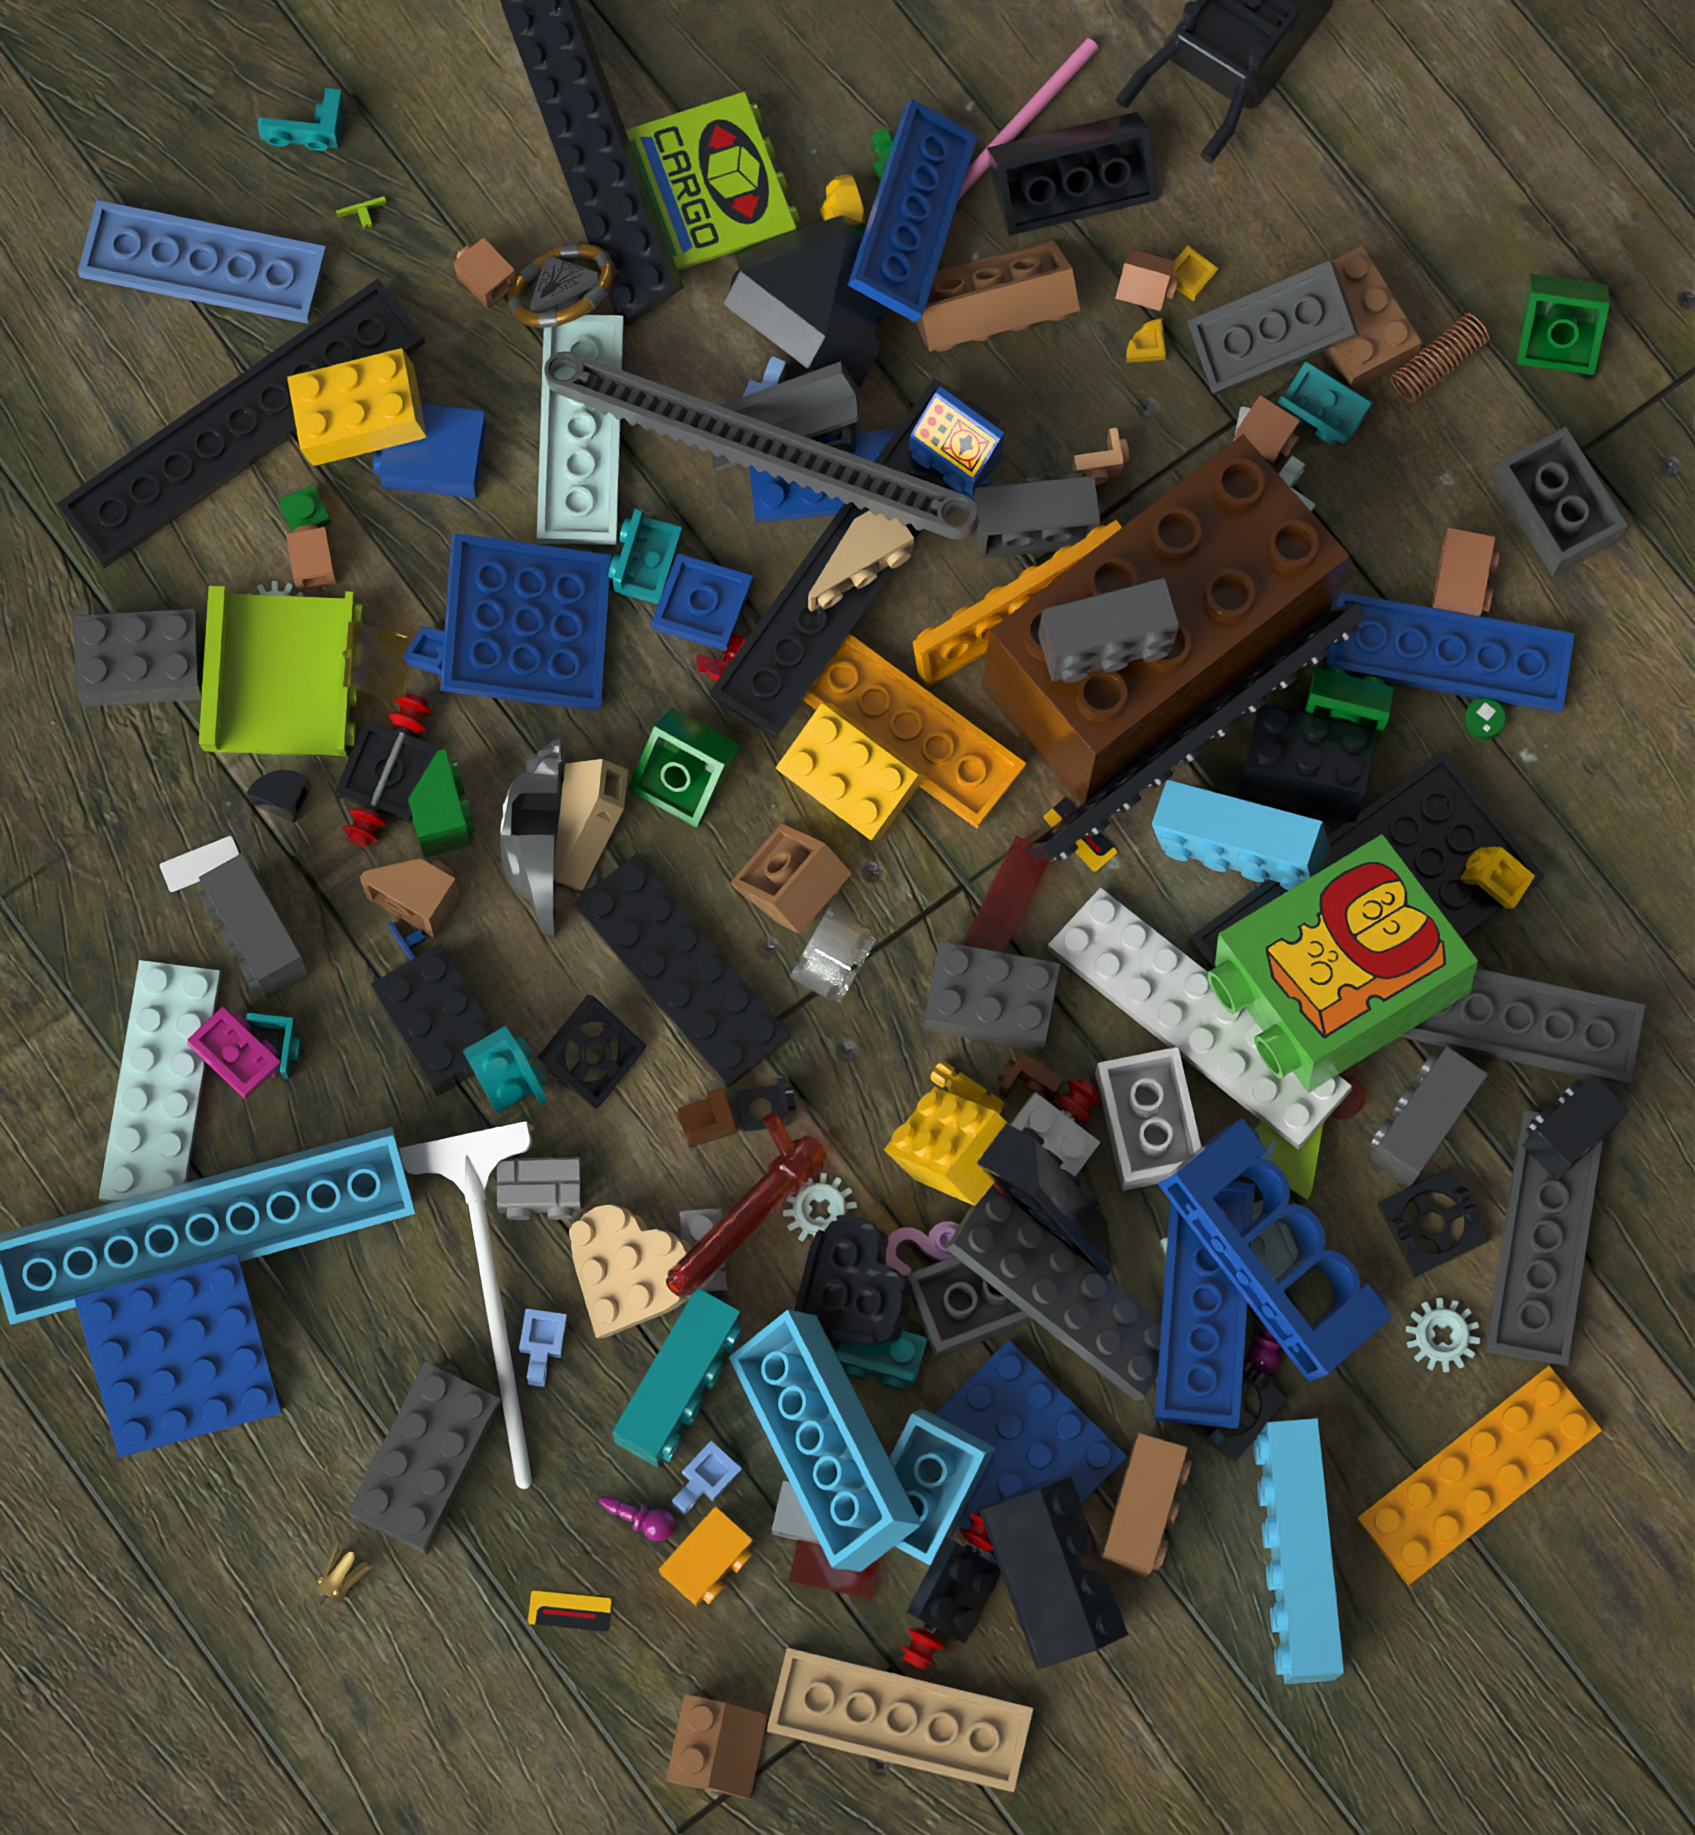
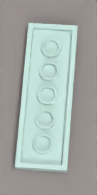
(579, 444)
(158, 1081)

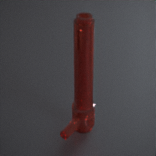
(785, 1177)

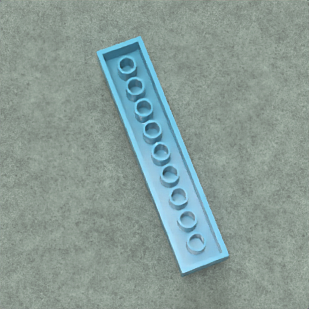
(236, 1211)

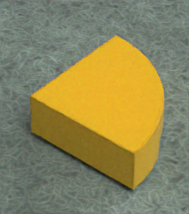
(1147, 343)

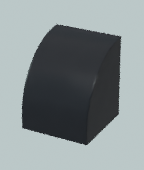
(280, 793)

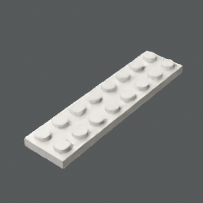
(1178, 1006)

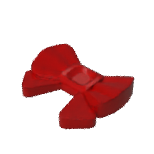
(715, 668)

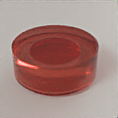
(1352, 1103)

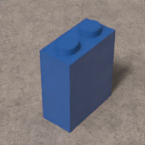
(441, 463)

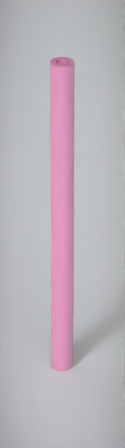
(1031, 110)

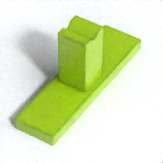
(362, 210)

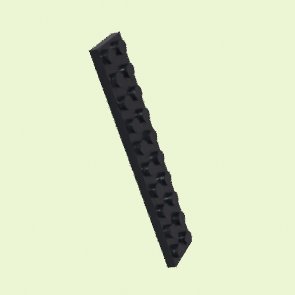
(594, 151)
(227, 429)
(796, 645)
(1186, 741)

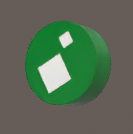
(1484, 719)

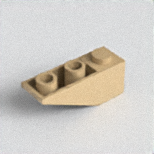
(864, 550)
(588, 814)

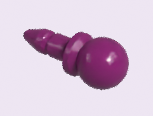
(1265, 1353)
(656, 1523)

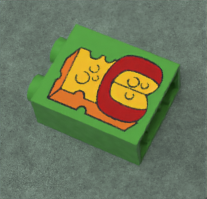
(1341, 965)

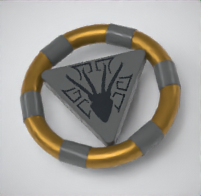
(561, 286)

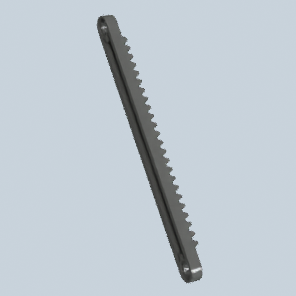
(762, 446)

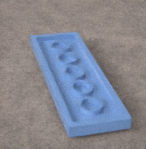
(202, 261)

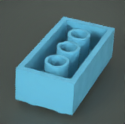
(1239, 835)

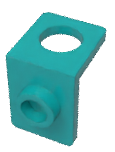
(292, 1043)

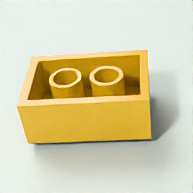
(357, 407)
(851, 771)
(944, 1144)

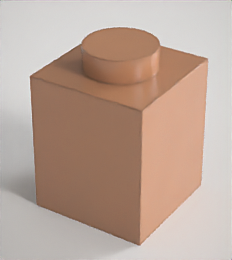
(484, 272)
(1147, 280)
(1269, 429)
(310, 557)

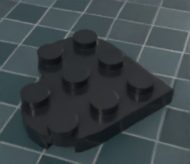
(852, 1286)

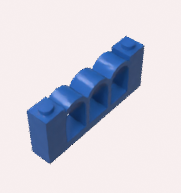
(1355, 1308)

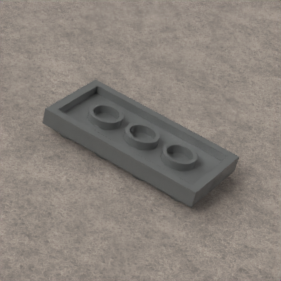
(1273, 328)

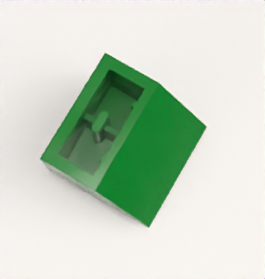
(437, 811)

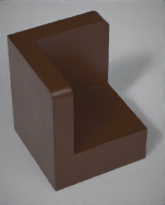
(707, 1119)

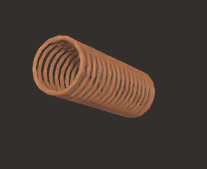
(1439, 358)

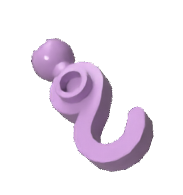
(932, 1246)

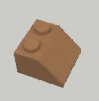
(791, 877)
(414, 892)
(716, 1747)

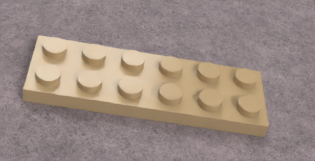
(900, 1720)

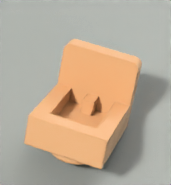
(1104, 463)

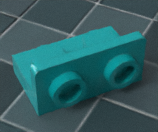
(504, 1069)
(893, 1363)

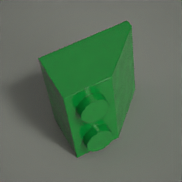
(1562, 324)
(1349, 699)
(683, 766)

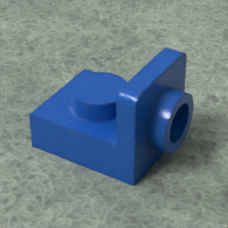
(426, 650)

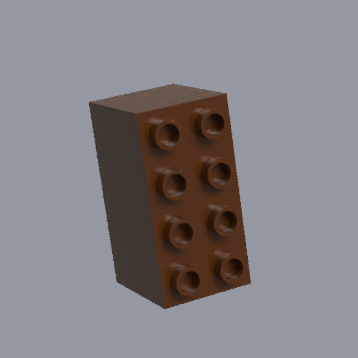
(1244, 582)

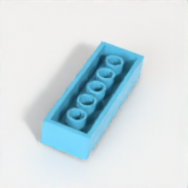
(824, 1441)
(1300, 1552)

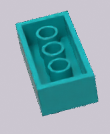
(678, 1377)

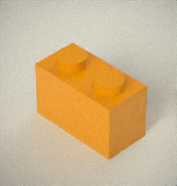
(707, 1558)

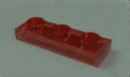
(1006, 899)

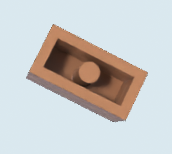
(1464, 572)

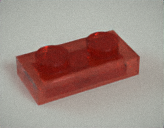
(813, 1570)

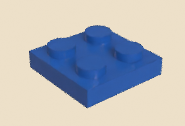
(702, 602)

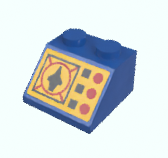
(956, 442)

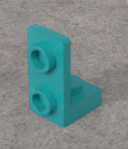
(315, 136)

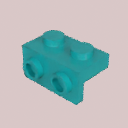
(1325, 404)
(645, 557)

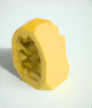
(843, 199)

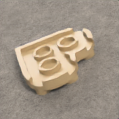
(623, 1268)

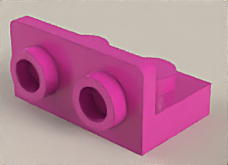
(234, 1052)

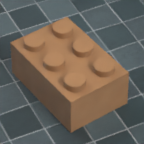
(1384, 331)
(1145, 1506)

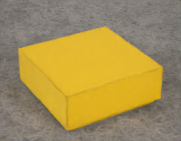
(1193, 273)

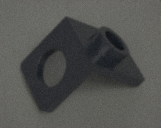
(780, 1098)

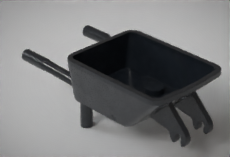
(1235, 50)

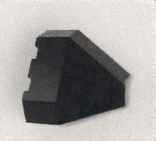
(801, 297)

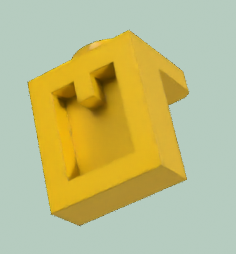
(1498, 875)

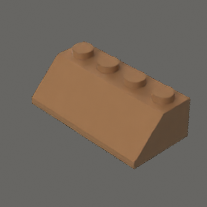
(998, 296)

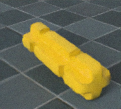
(964, 1087)

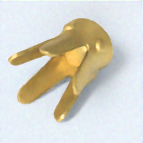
(333, 1580)

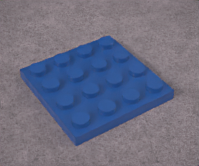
(525, 622)
(177, 1354)
(1032, 1427)

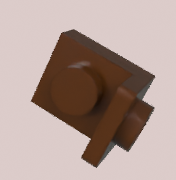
(1033, 1074)

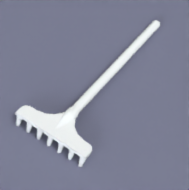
(468, 1163)

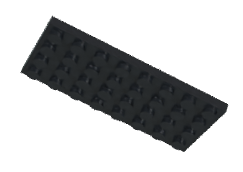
(1434, 828)

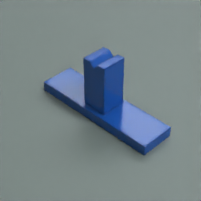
(408, 942)

